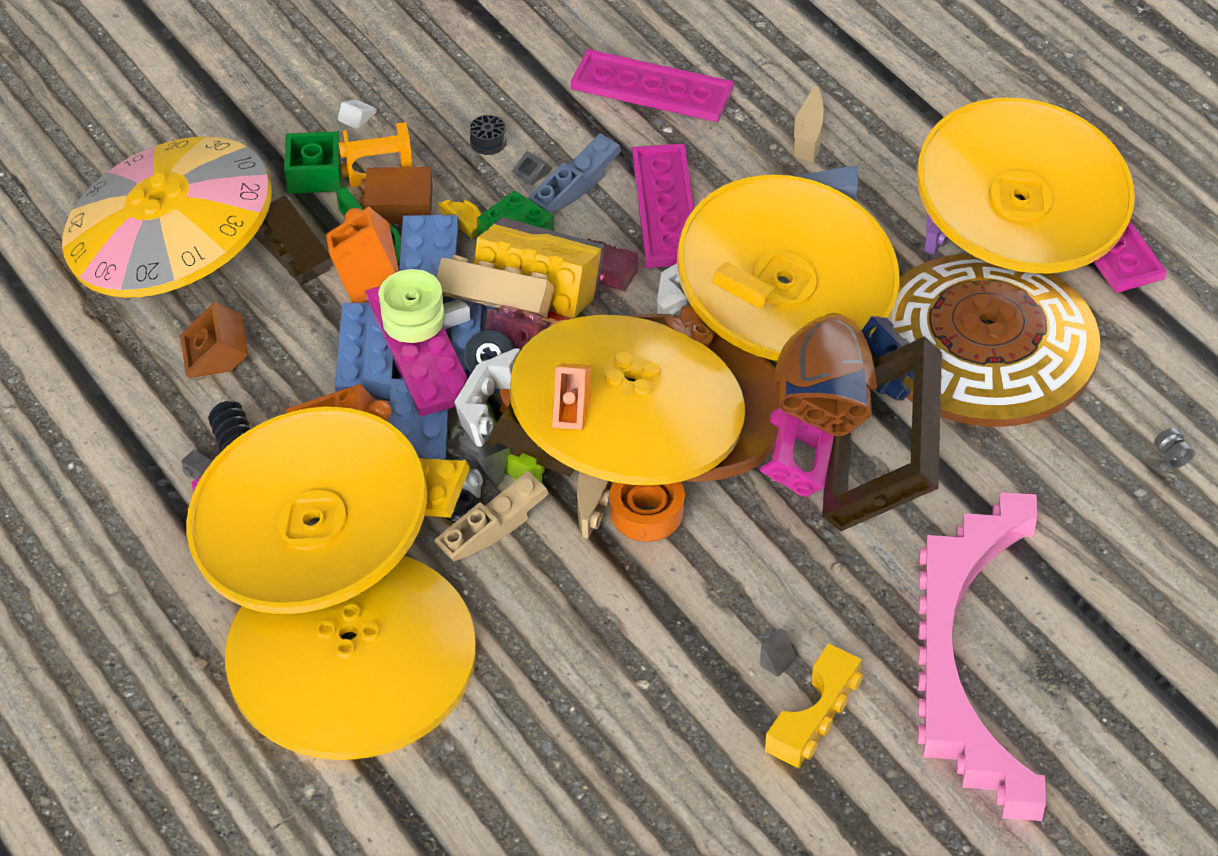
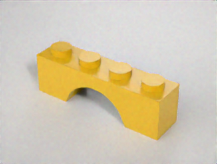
(796, 734)

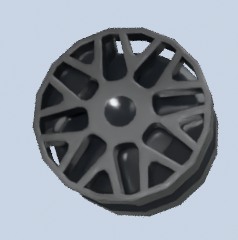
(488, 134)

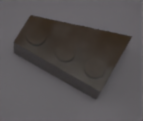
(293, 242)
(512, 435)

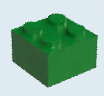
(312, 162)

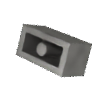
(195, 464)

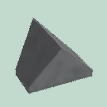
(487, 459)

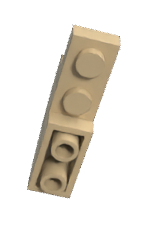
(591, 500)
(492, 522)

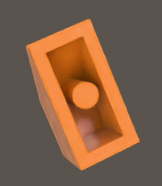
(571, 395)

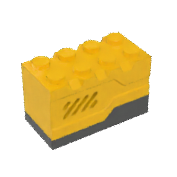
(568, 261)

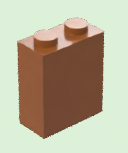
(397, 192)

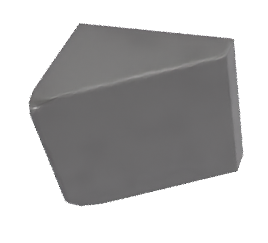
(531, 168)
(777, 653)

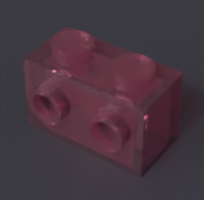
(515, 325)

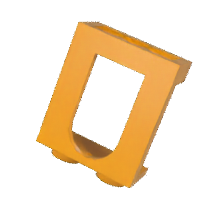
(360, 148)

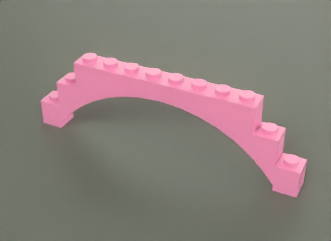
(950, 721)

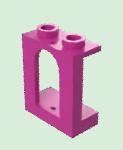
(783, 467)

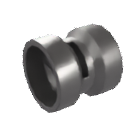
(1175, 450)

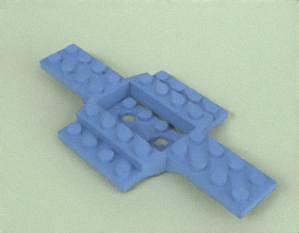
(365, 354)

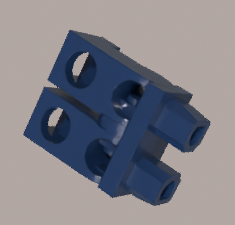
(881, 342)

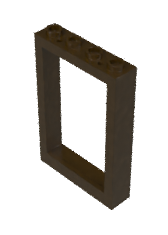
(910, 481)

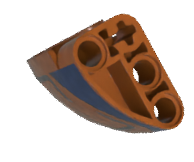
(827, 375)

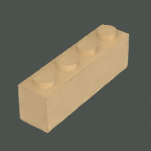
(493, 286)

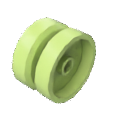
(411, 305)

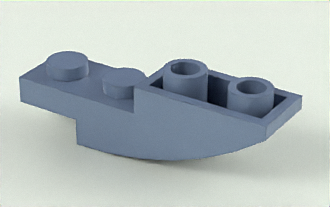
(578, 177)

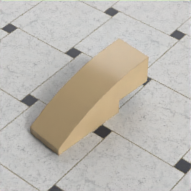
(809, 126)

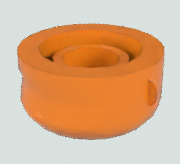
(647, 524)

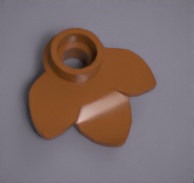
(691, 325)

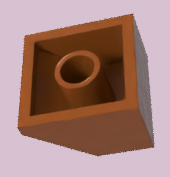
(214, 342)

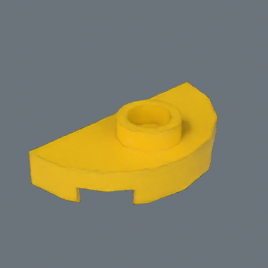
(466, 212)

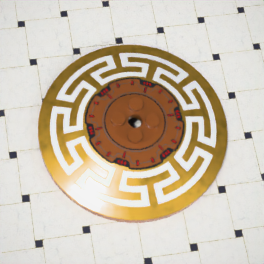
(1004, 371)

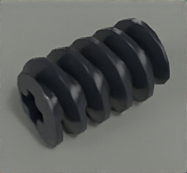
(228, 422)

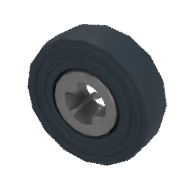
(490, 338)

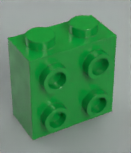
(516, 208)

